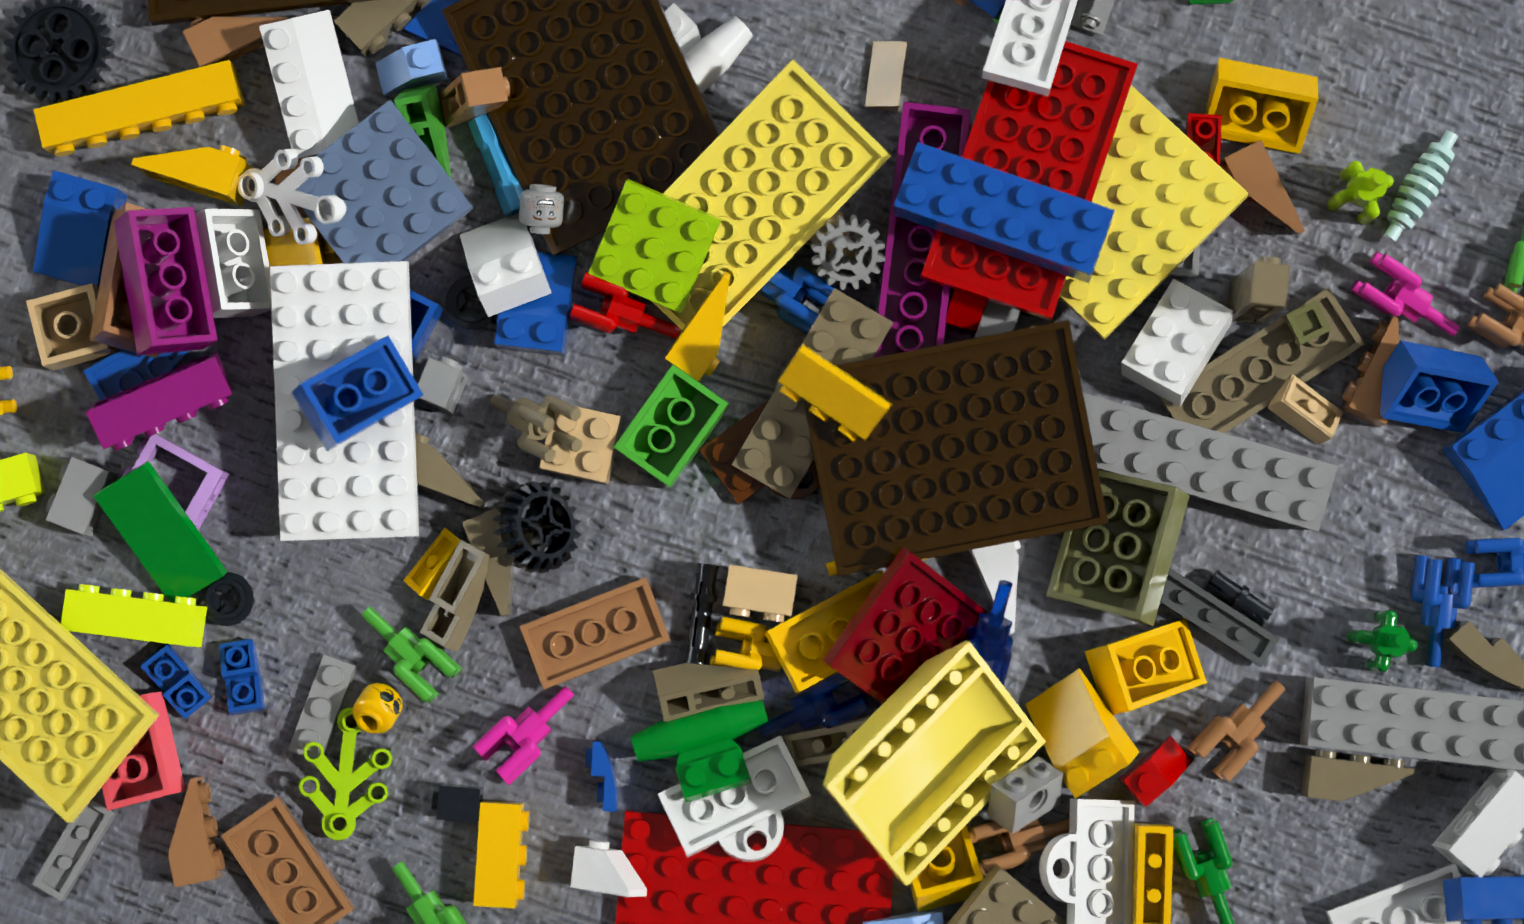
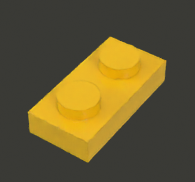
(432, 564)

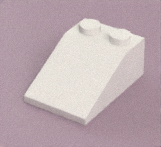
(504, 265)

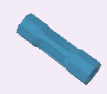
(498, 164)

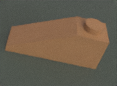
(225, 37)
(473, 95)
(1257, 175)

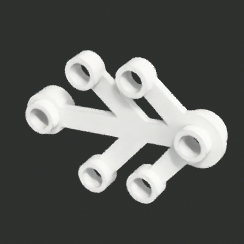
(256, 187)

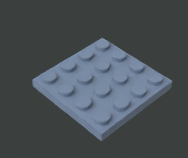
(390, 188)

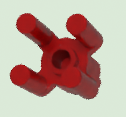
(618, 311)

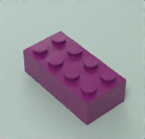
(165, 280)
(160, 400)

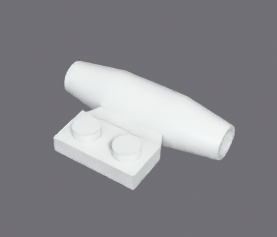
(713, 53)

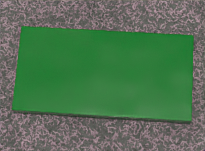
(160, 533)

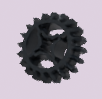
(524, 535)

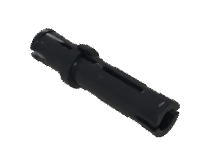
(701, 613)

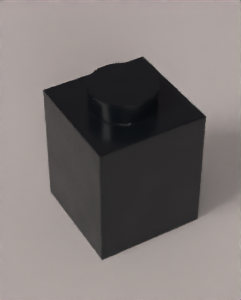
(457, 803)

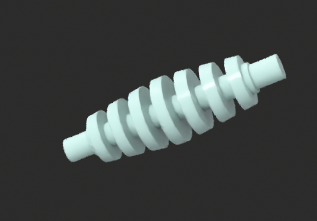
(1420, 186)

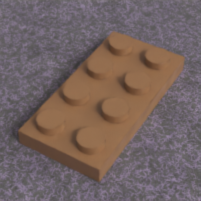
(595, 633)
(286, 867)

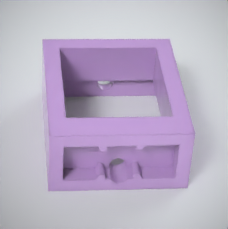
(210, 486)

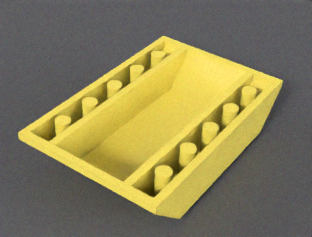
(930, 758)

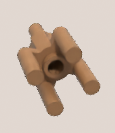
(1512, 327)
(1236, 733)
(1016, 846)

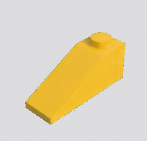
(701, 338)

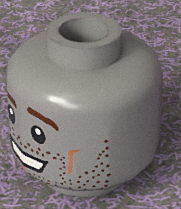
(541, 208)

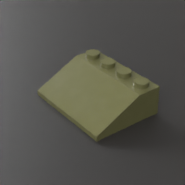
(1125, 562)

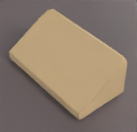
(886, 75)
(1306, 410)

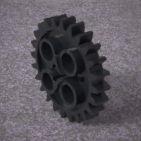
(36, 68)

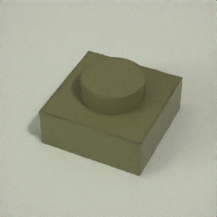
(1307, 323)

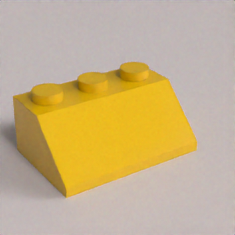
(1262, 104)
(832, 394)

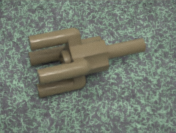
(537, 422)

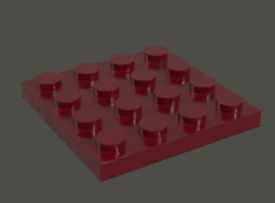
(900, 626)

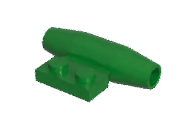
(704, 747)

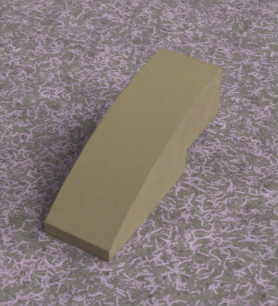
(457, 597)
(1491, 658)

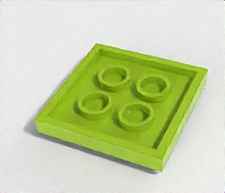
(654, 246)

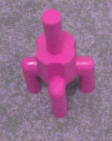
(1402, 295)
(521, 736)

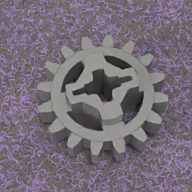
(857, 243)

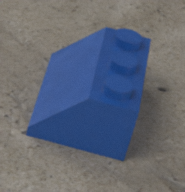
(1434, 386)

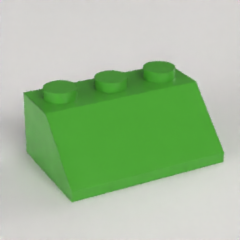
(671, 426)

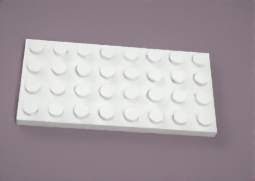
(371, 479)

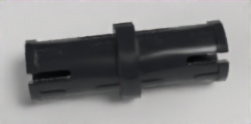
(1239, 597)

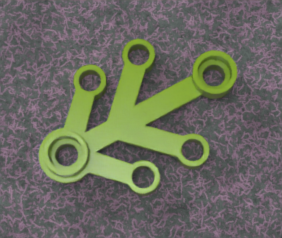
(343, 781)

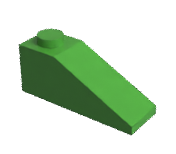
(424, 114)

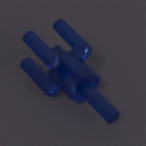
(992, 633)
(818, 706)

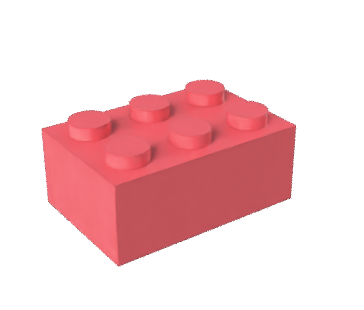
(150, 767)

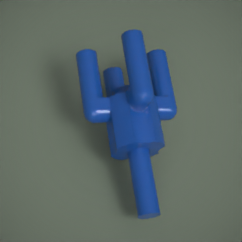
(791, 293)
(1509, 561)
(1439, 600)

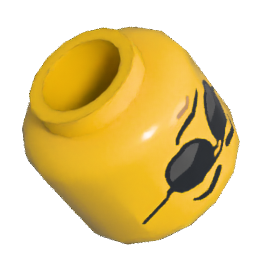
(377, 708)

